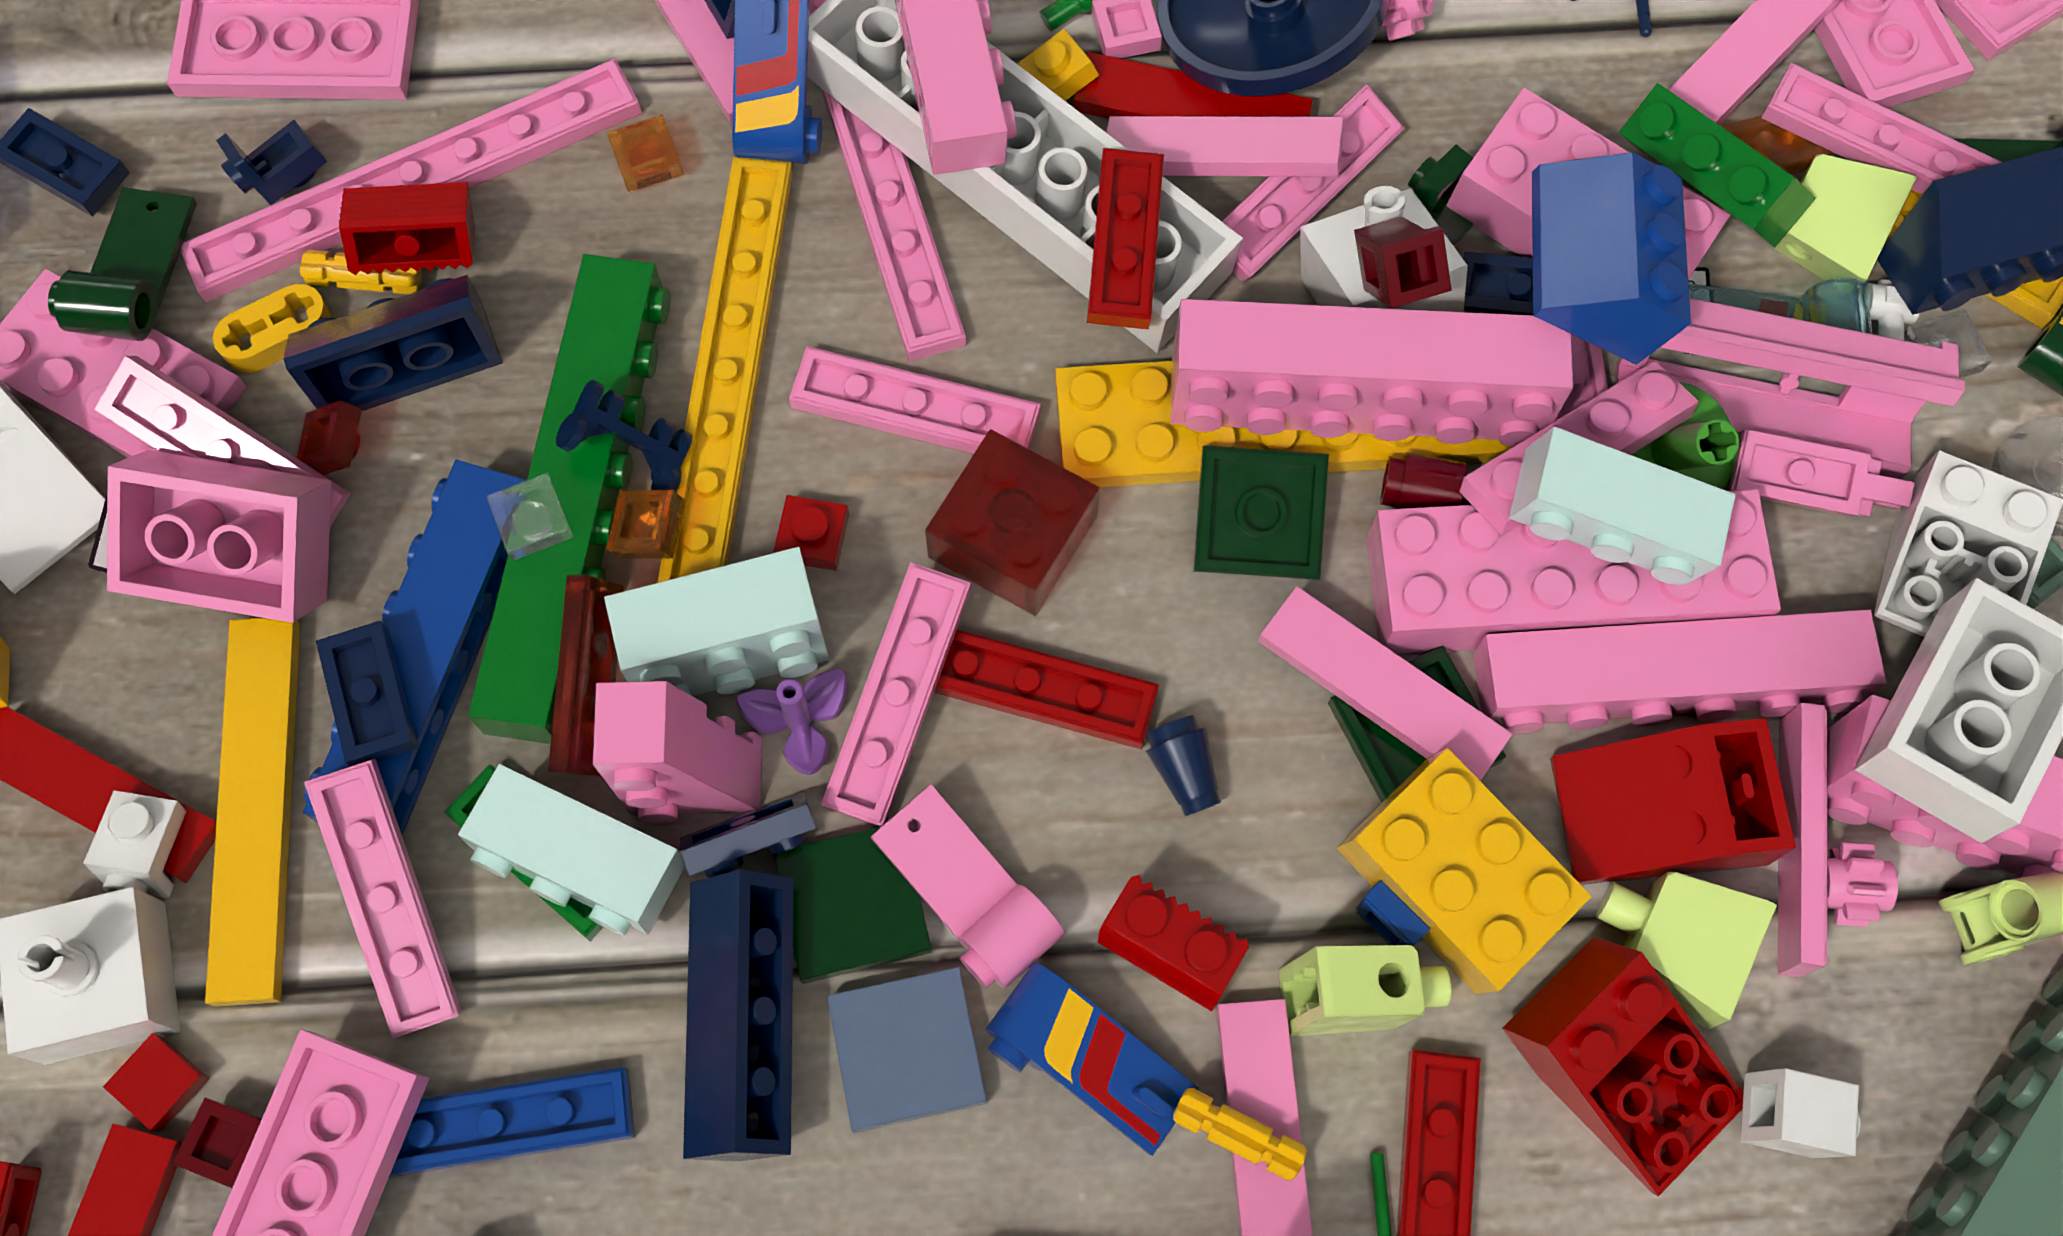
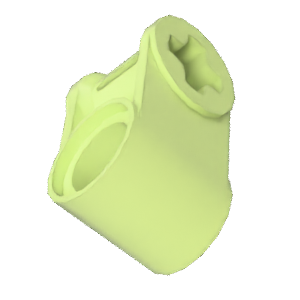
(2005, 916)

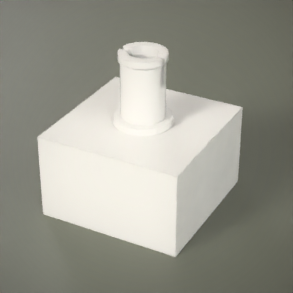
(1331, 257)
(87, 976)

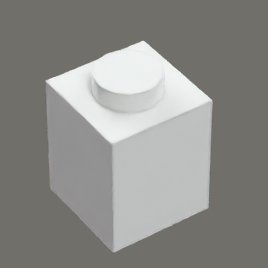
(1800, 1113)

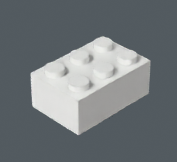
(1974, 714)

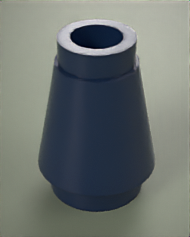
(1185, 763)

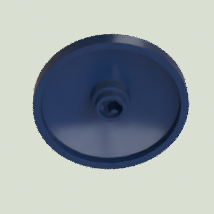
(1266, 43)

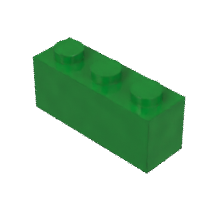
(1717, 165)

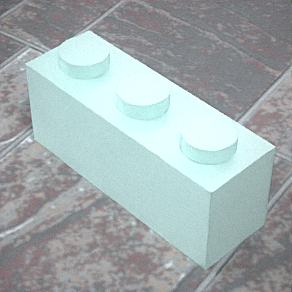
(1622, 507)
(571, 852)

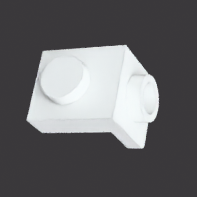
(135, 843)

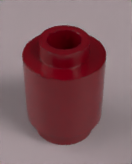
(1422, 482)

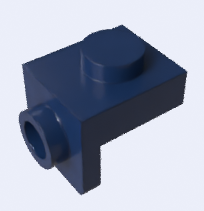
(276, 166)

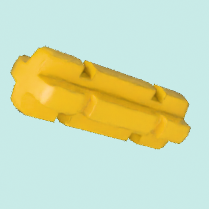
(322, 270)
(1240, 1134)

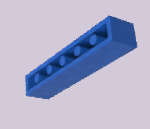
(438, 623)

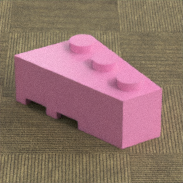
(669, 756)

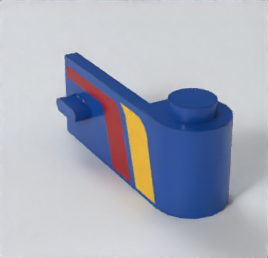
(772, 82)
(1089, 1055)

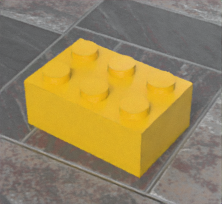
(1465, 872)

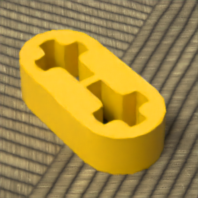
(269, 324)

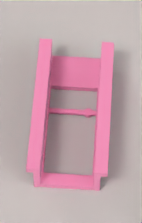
(1882, 376)

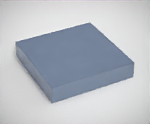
(906, 1050)

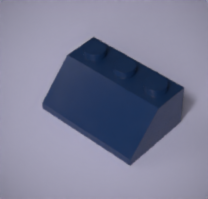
(1980, 234)
(394, 347)

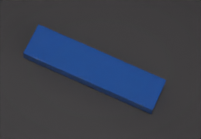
(518, 1121)

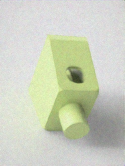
(1848, 218)
(1694, 938)
(1359, 989)

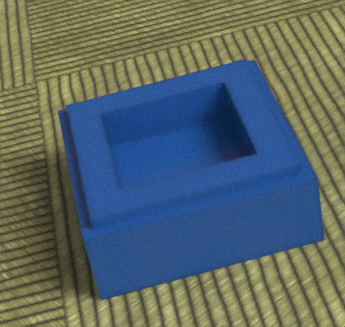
(1391, 917)

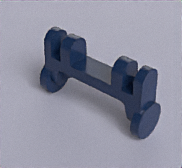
(661, 447)

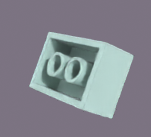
(720, 626)

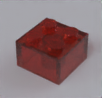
(1012, 522)

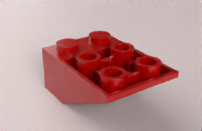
(1673, 803)
(1627, 1061)

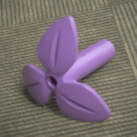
(796, 708)

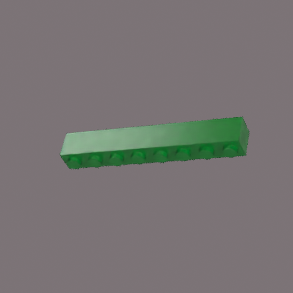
(604, 341)

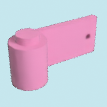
(968, 889)

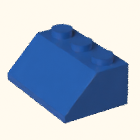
(1610, 252)

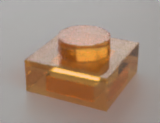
(645, 153)
(646, 524)

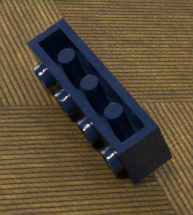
(739, 1018)

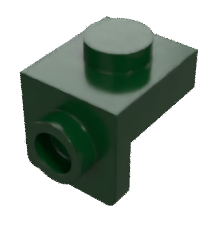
(1434, 186)

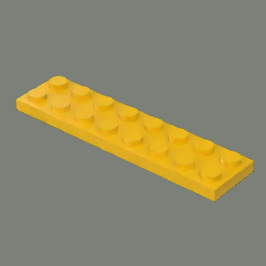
(1121, 432)

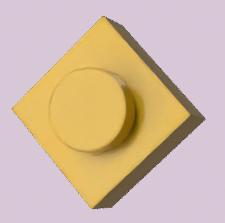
(1060, 65)

